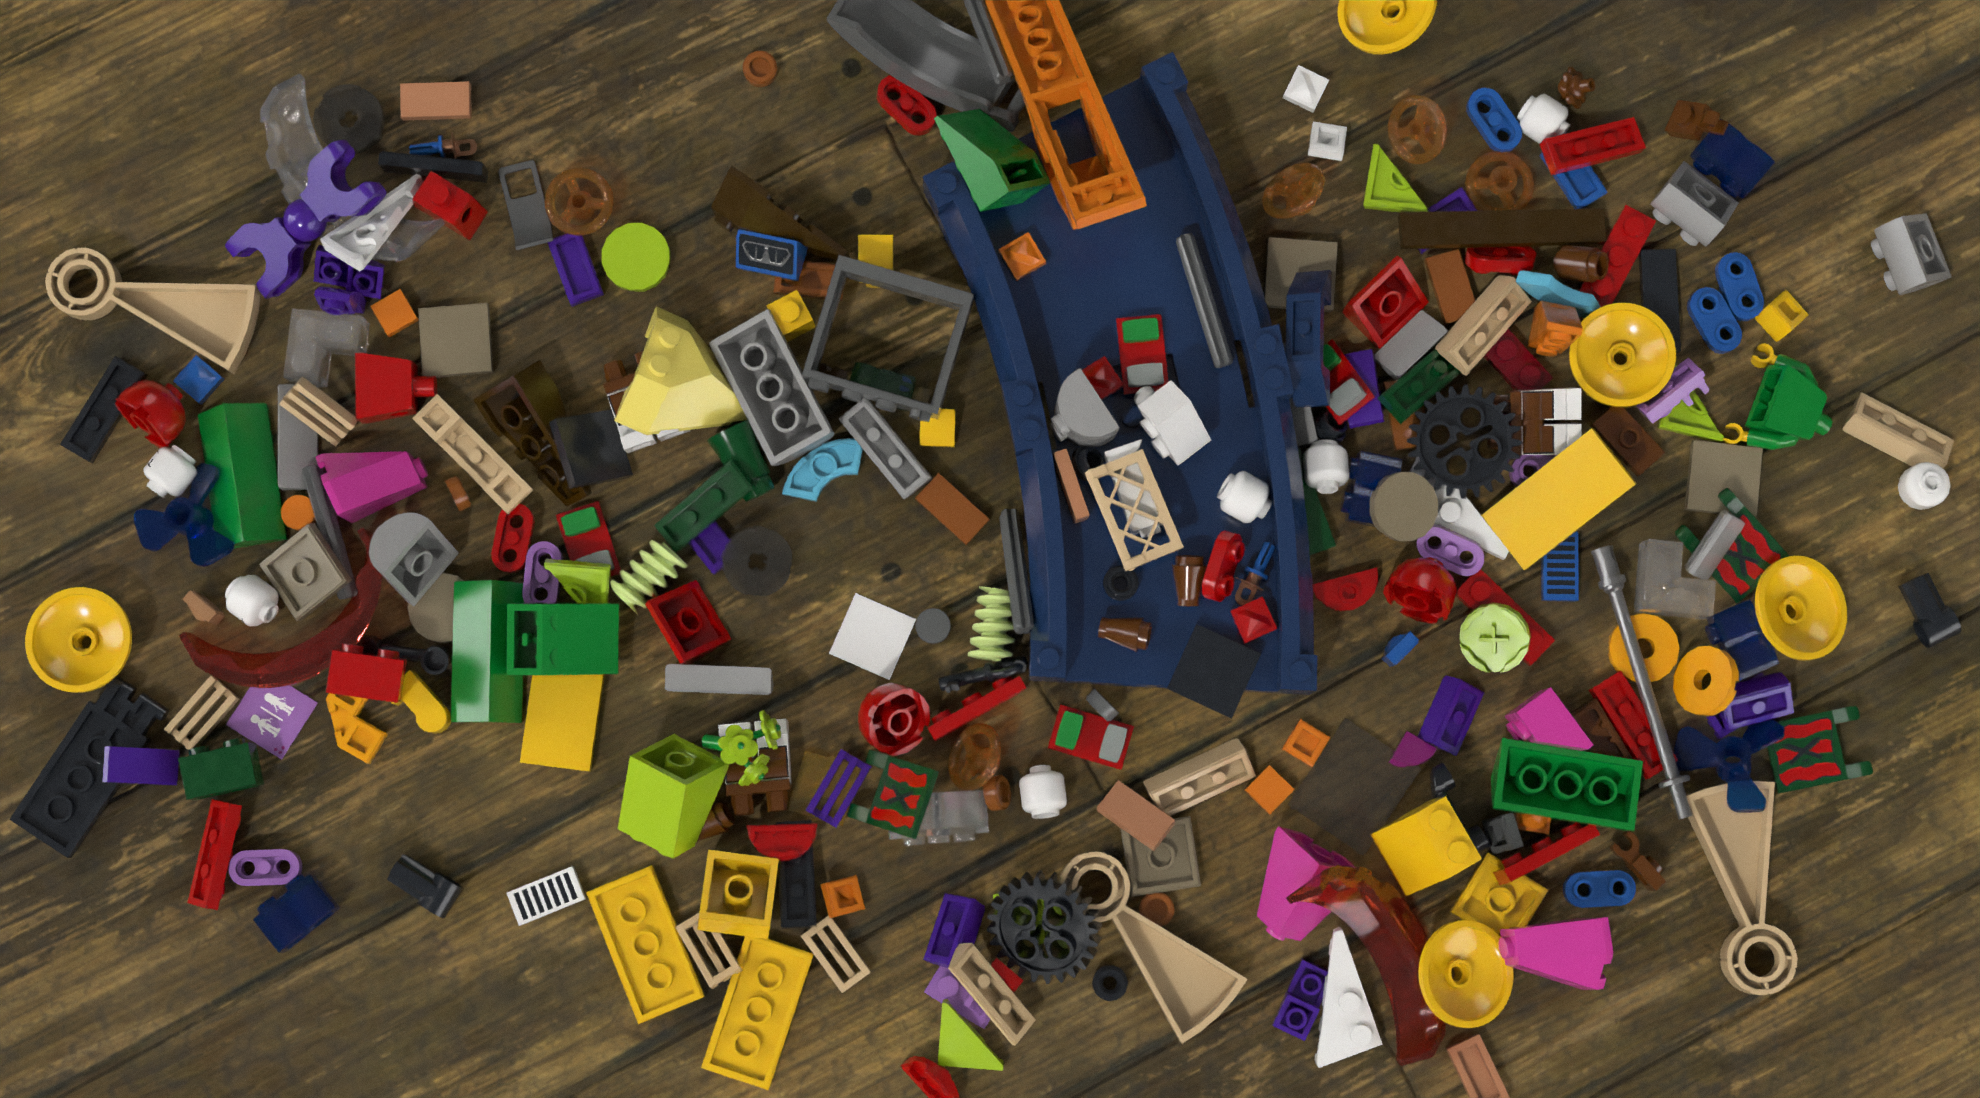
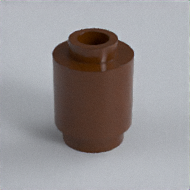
(1581, 263)

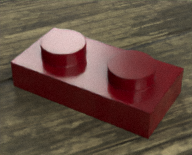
(1517, 364)

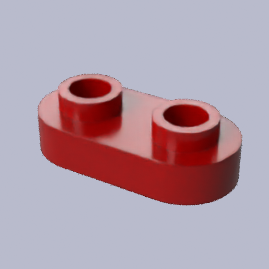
(907, 106)
(1500, 259)
(512, 538)
(1220, 571)

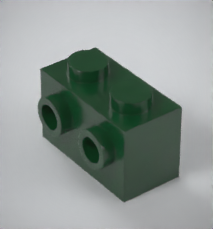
(220, 770)

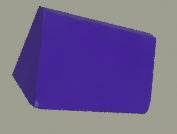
(1758, 701)
(1450, 714)
(955, 924)

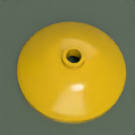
(1374, 31)
(1637, 335)
(1813, 605)
(57, 635)
(1480, 979)

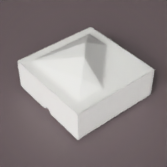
(1305, 88)
(1327, 141)

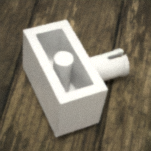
(1171, 421)

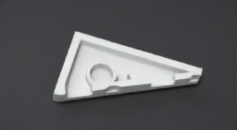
(362, 236)
(1464, 519)
(1346, 1015)

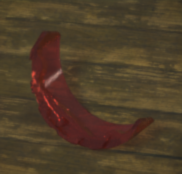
(301, 661)
(1393, 940)

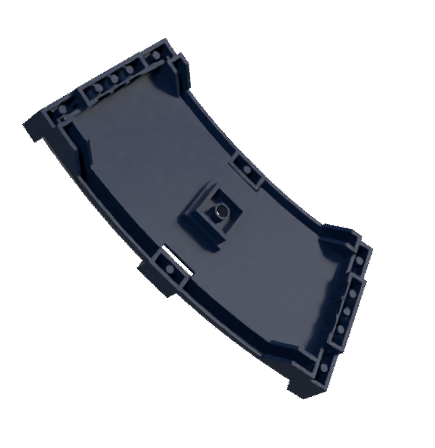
(1067, 320)

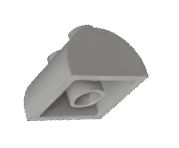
(1693, 205)
(1910, 254)
(1082, 414)
(410, 554)

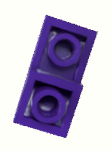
(336, 272)
(340, 301)
(1372, 412)
(140, 765)
(1301, 1000)

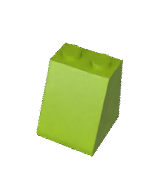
(670, 794)

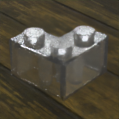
(317, 336)
(1661, 587)
(951, 814)

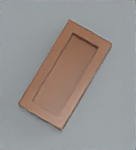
(435, 101)
(1070, 486)
(1136, 815)
(1476, 1069)

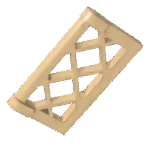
(1150, 485)

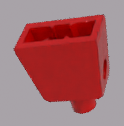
(446, 201)
(388, 387)

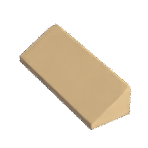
(1483, 323)
(1896, 433)
(1200, 778)
(990, 992)

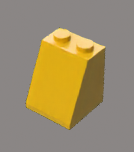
(1426, 846)

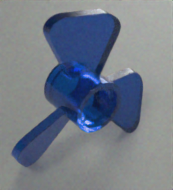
(188, 519)
(1700, 752)

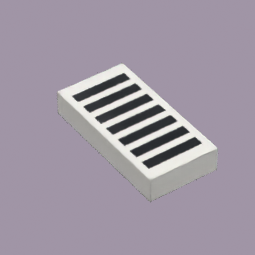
(546, 895)

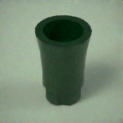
(741, 444)

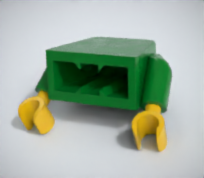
(1785, 406)

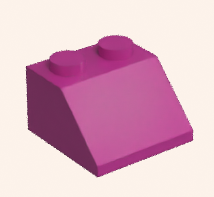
(1546, 722)

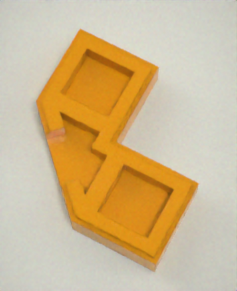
(351, 731)

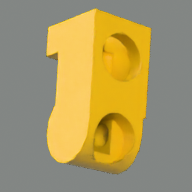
(424, 703)

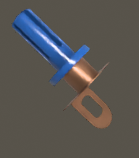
(443, 146)
(1255, 574)

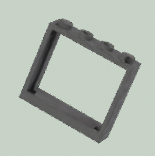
(902, 284)

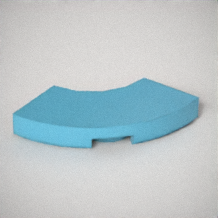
(1548, 289)
(822, 466)

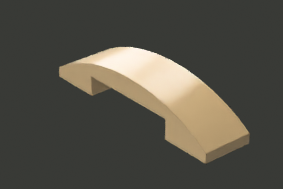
(472, 453)

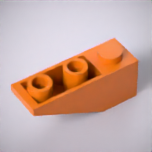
(1553, 328)

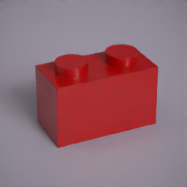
(366, 674)

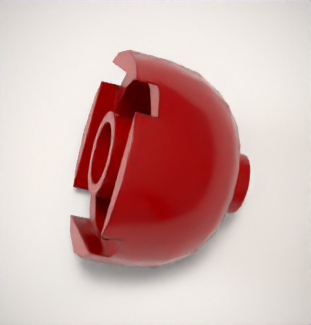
(154, 410)
(1422, 589)
(893, 718)

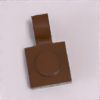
(1692, 119)
(1645, 869)

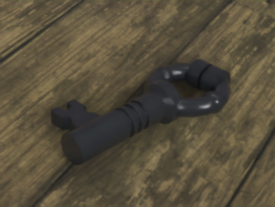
(988, 672)

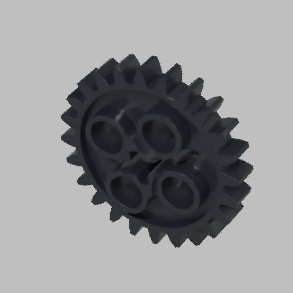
(1450, 413)
(1074, 928)

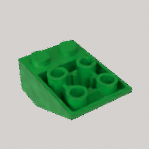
(991, 159)
(562, 638)

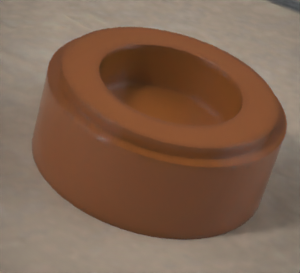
(760, 68)
(458, 493)
(997, 793)
(1157, 908)

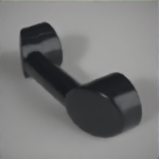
(437, 657)
(1440, 783)

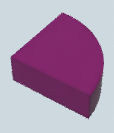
(1411, 751)

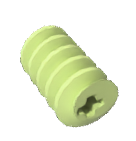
(647, 575)
(993, 627)

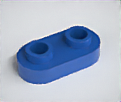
(1497, 119)
(1735, 287)
(1711, 321)
(1600, 889)

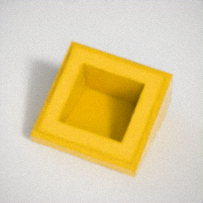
(1781, 316)
(939, 432)

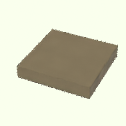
(1292, 256)
(456, 340)
(1720, 467)
(305, 572)
(1168, 867)

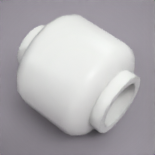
(1543, 118)
(1325, 466)
(170, 471)
(1924, 485)
(1244, 497)
(252, 600)
(1042, 792)

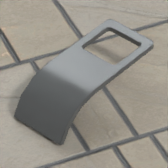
(527, 213)

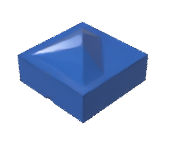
(198, 379)
(1398, 648)

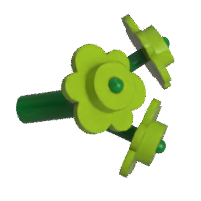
(740, 744)

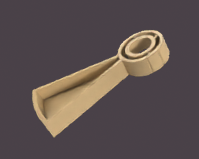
(204, 317)
(1739, 856)
(1182, 978)

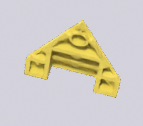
(677, 382)

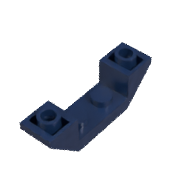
(1305, 337)

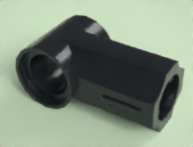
(1933, 619)
(433, 890)

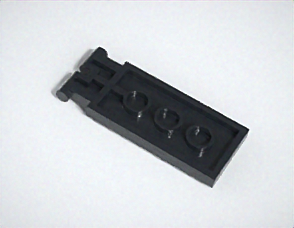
(71, 785)

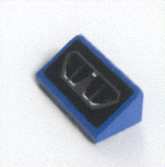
(769, 255)

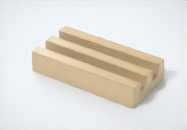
(315, 415)
(201, 693)
(724, 974)
(853, 978)

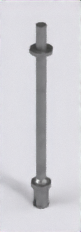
(1613, 583)

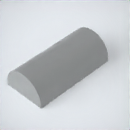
(771, 389)

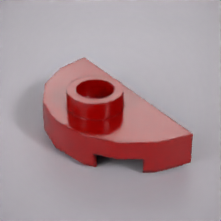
(1347, 591)
(782, 840)
(930, 1078)

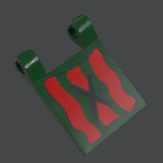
(1748, 554)
(1812, 752)
(900, 795)

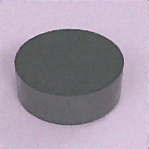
(933, 626)
(1101, 705)

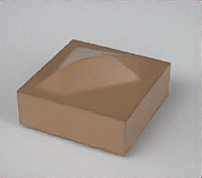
(203, 608)

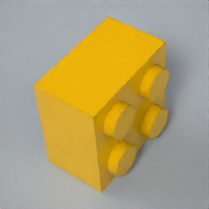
(738, 894)

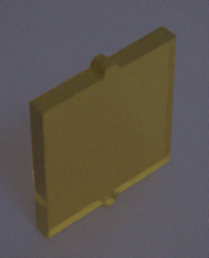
(810, 776)

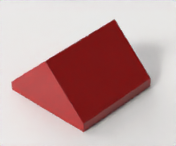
(1386, 303)
(688, 622)

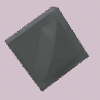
(1502, 833)

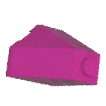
(369, 480)
(1291, 865)
(1561, 950)

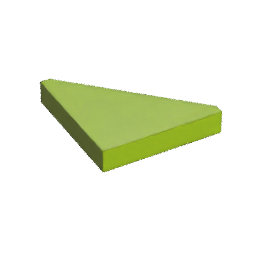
(1388, 188)
(1691, 421)
(582, 580)
(962, 1045)

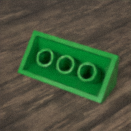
(247, 493)
(479, 654)
(1566, 784)

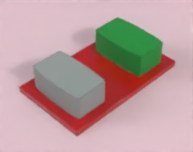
(1142, 352)
(1347, 388)
(588, 536)
(1090, 737)

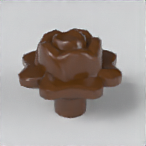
(1574, 87)

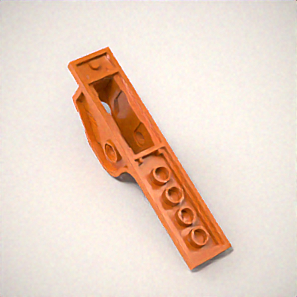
(1053, 73)

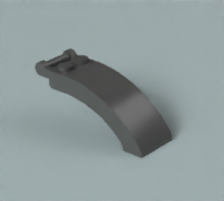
(925, 55)

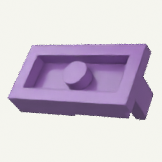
(1683, 381)
(946, 986)

